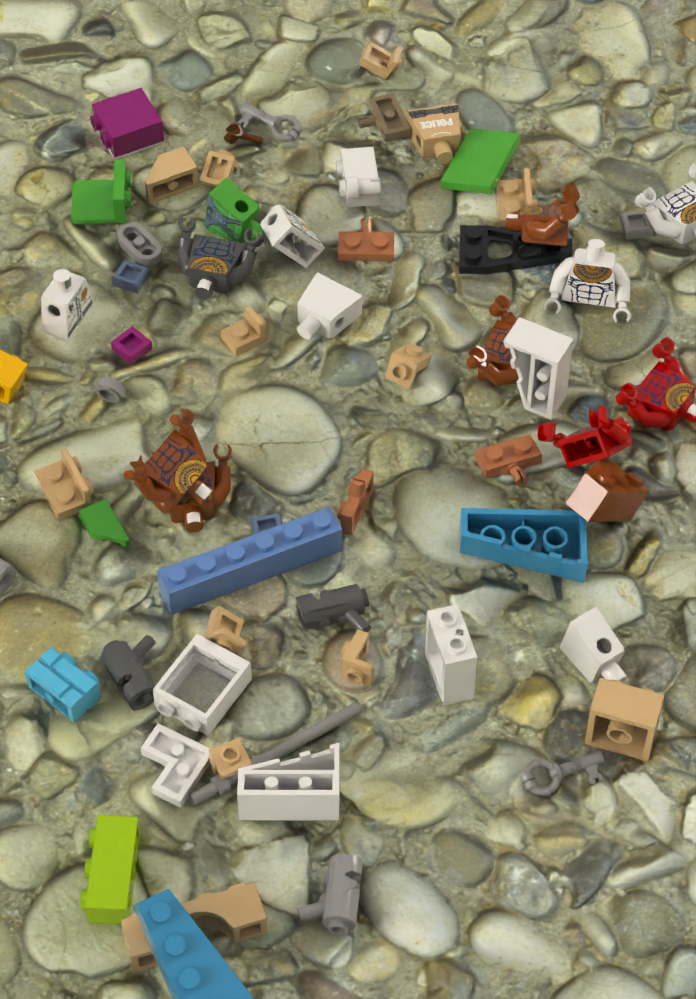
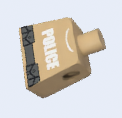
(436, 131)

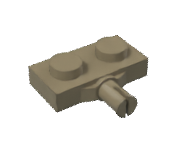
(386, 117)

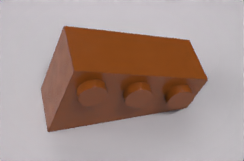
(607, 493)

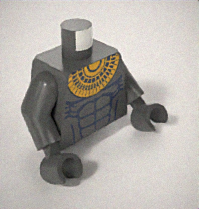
(215, 262)

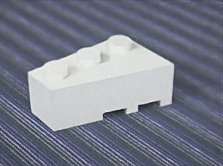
(541, 364)
(292, 788)

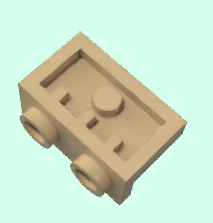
(513, 195)
(65, 486)

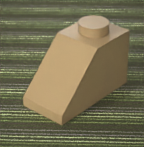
(171, 175)

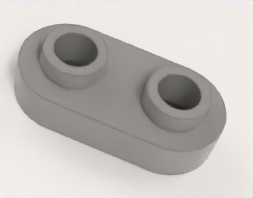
(144, 248)

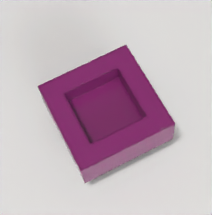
(131, 345)

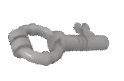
(251, 113)
(558, 771)

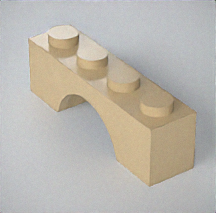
(234, 912)

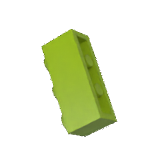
(111, 869)

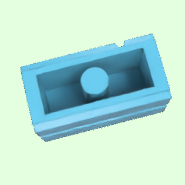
(63, 684)

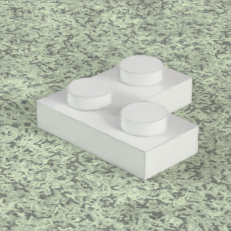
(183, 762)

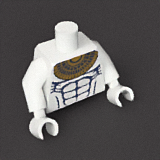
(673, 213)
(591, 279)

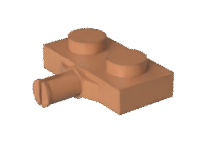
(366, 244)
(509, 458)
(359, 494)

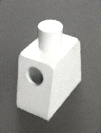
(327, 308)
(594, 647)

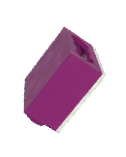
(127, 123)

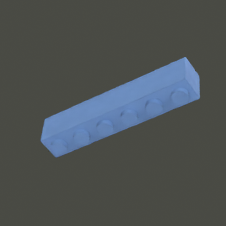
(250, 560)

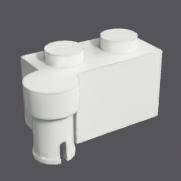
(359, 176)

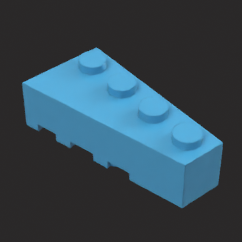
(528, 539)
(184, 953)

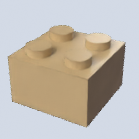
(624, 719)

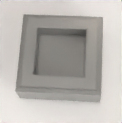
(635, 225)

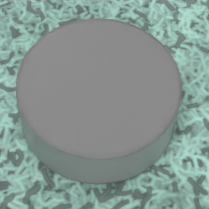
(110, 390)

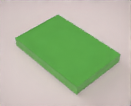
(480, 161)

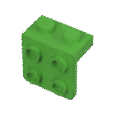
(102, 199)

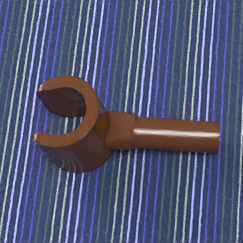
(236, 132)

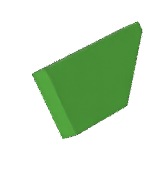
(103, 523)

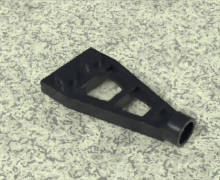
(474, 248)

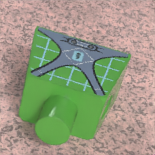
(231, 212)

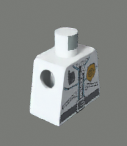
(282, 226)
(65, 304)

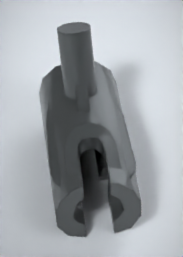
(334, 605)
(127, 671)

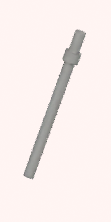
(221, 786)

